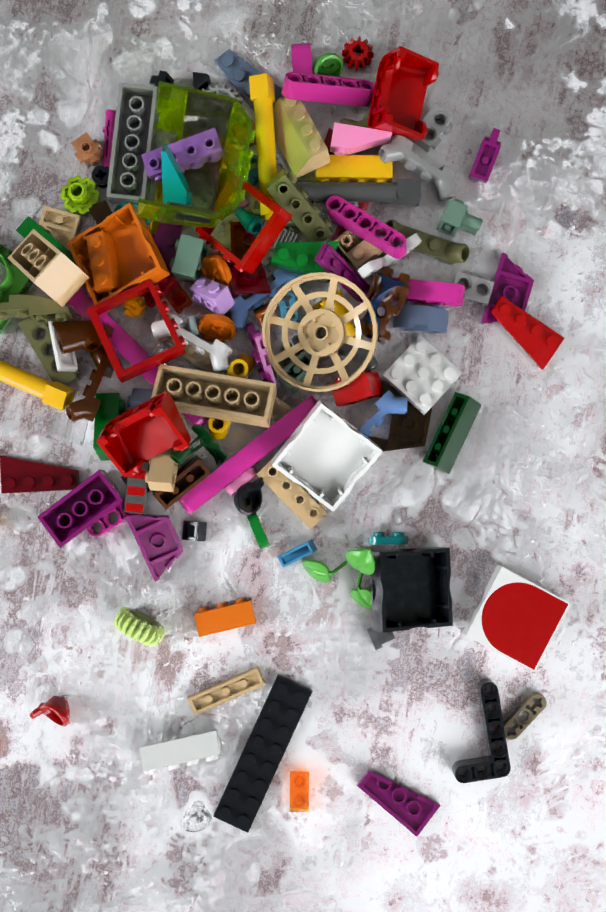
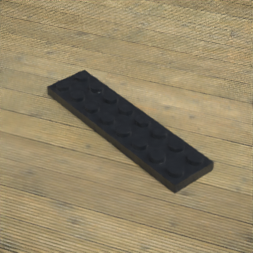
(262, 753)

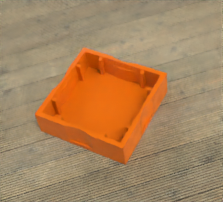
(135, 249)

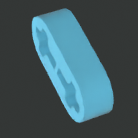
(283, 309)

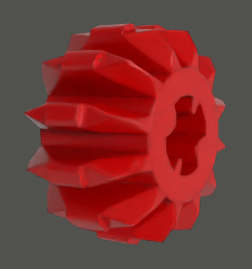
(354, 47)

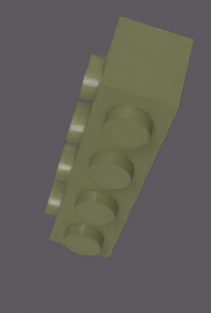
(296, 201)

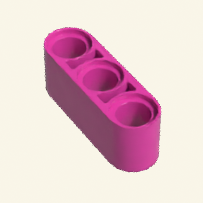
(301, 58)
(106, 522)

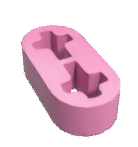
(242, 479)

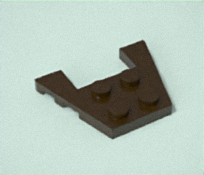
(406, 429)

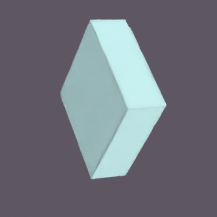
(193, 323)

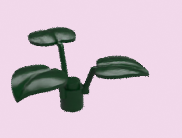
(206, 441)

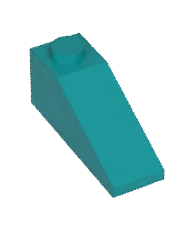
(173, 181)

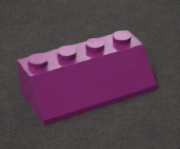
(81, 508)

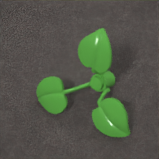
(359, 559)

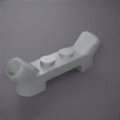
(401, 151)

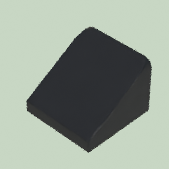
(194, 531)

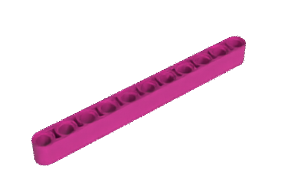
(123, 343)

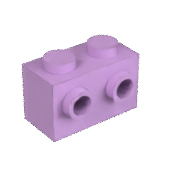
(211, 295)

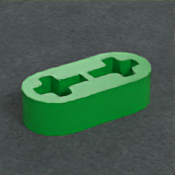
(258, 531)

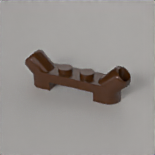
(88, 407)

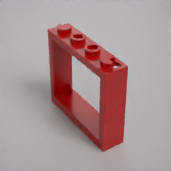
(262, 242)
(152, 362)

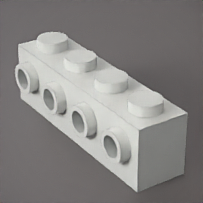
(180, 751)

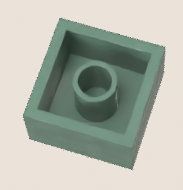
(188, 258)

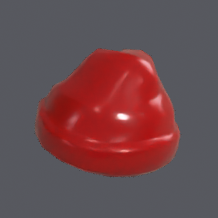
(55, 709)

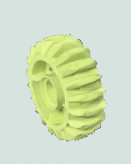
(139, 626)

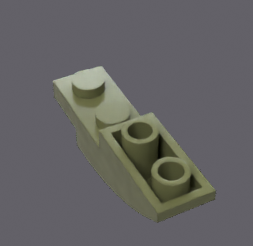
(37, 307)

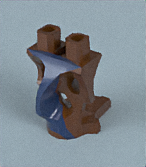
(386, 290)

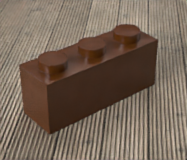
(187, 478)

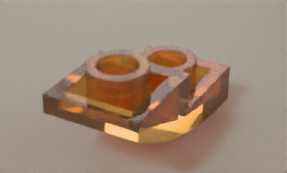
(299, 791)

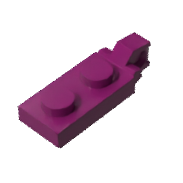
(486, 157)

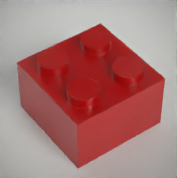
(360, 389)

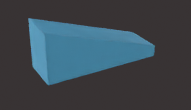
(297, 553)

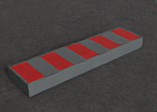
(136, 491)

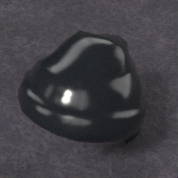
(249, 497)

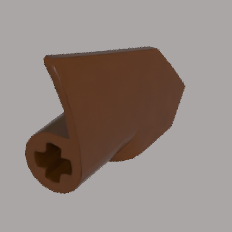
(78, 335)

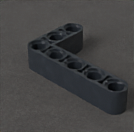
(491, 737)

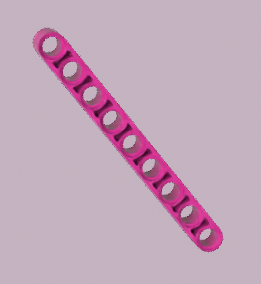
(246, 457)

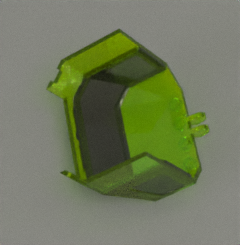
(215, 185)

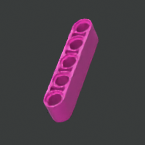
(327, 89)
(369, 234)
(435, 292)

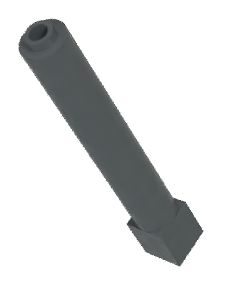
(403, 192)

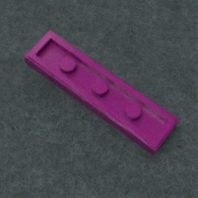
(335, 264)

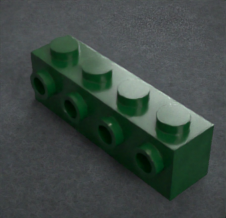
(452, 432)

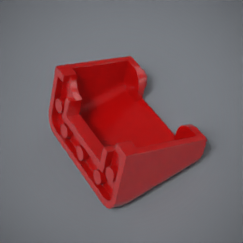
(401, 93)
(144, 434)

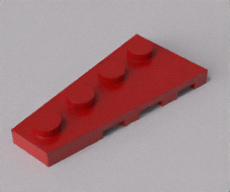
(531, 334)

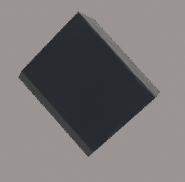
(201, 80)

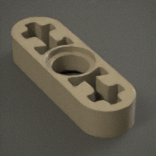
(522, 707)

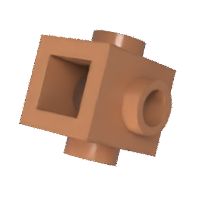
(87, 150)

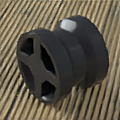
(103, 180)

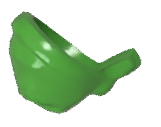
(328, 64)

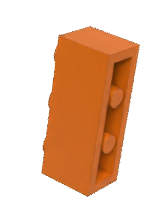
(104, 262)
(225, 616)

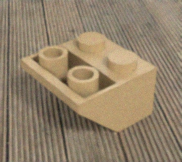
(356, 250)

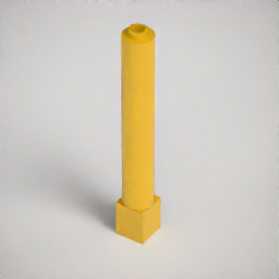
(263, 97)
(51, 393)

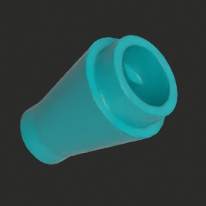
(249, 221)

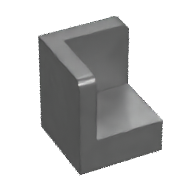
(379, 638)

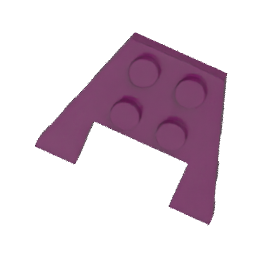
(260, 354)

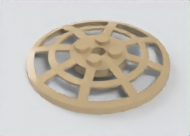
(308, 329)

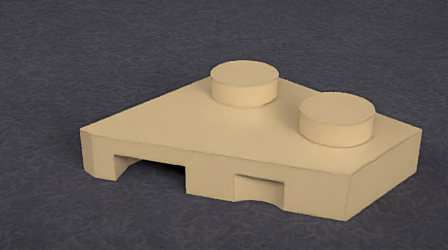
(60, 224)

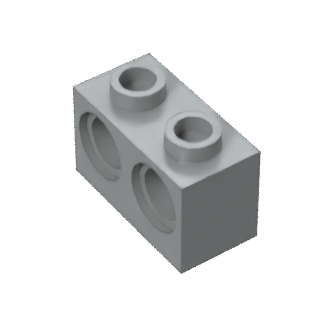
(434, 129)
(470, 293)

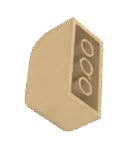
(48, 268)

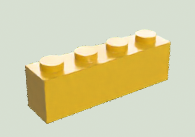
(355, 169)

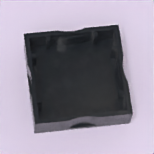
(411, 589)

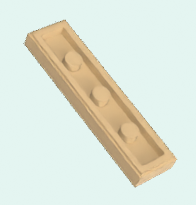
(226, 690)

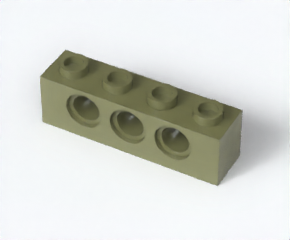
(41, 348)

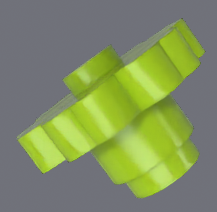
(80, 195)

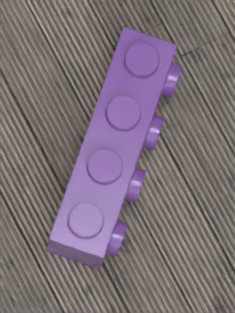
(188, 152)

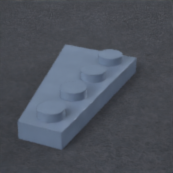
(238, 74)

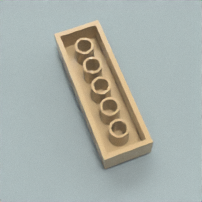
(217, 395)

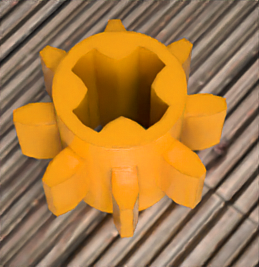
(135, 307)

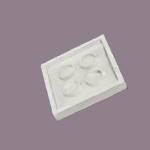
(422, 374)

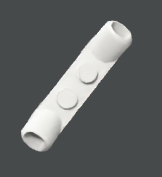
(217, 351)

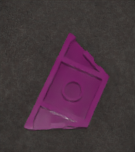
(509, 283)
(156, 541)

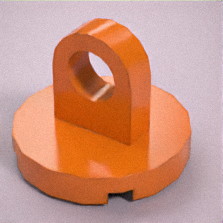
(216, 269)
(216, 327)

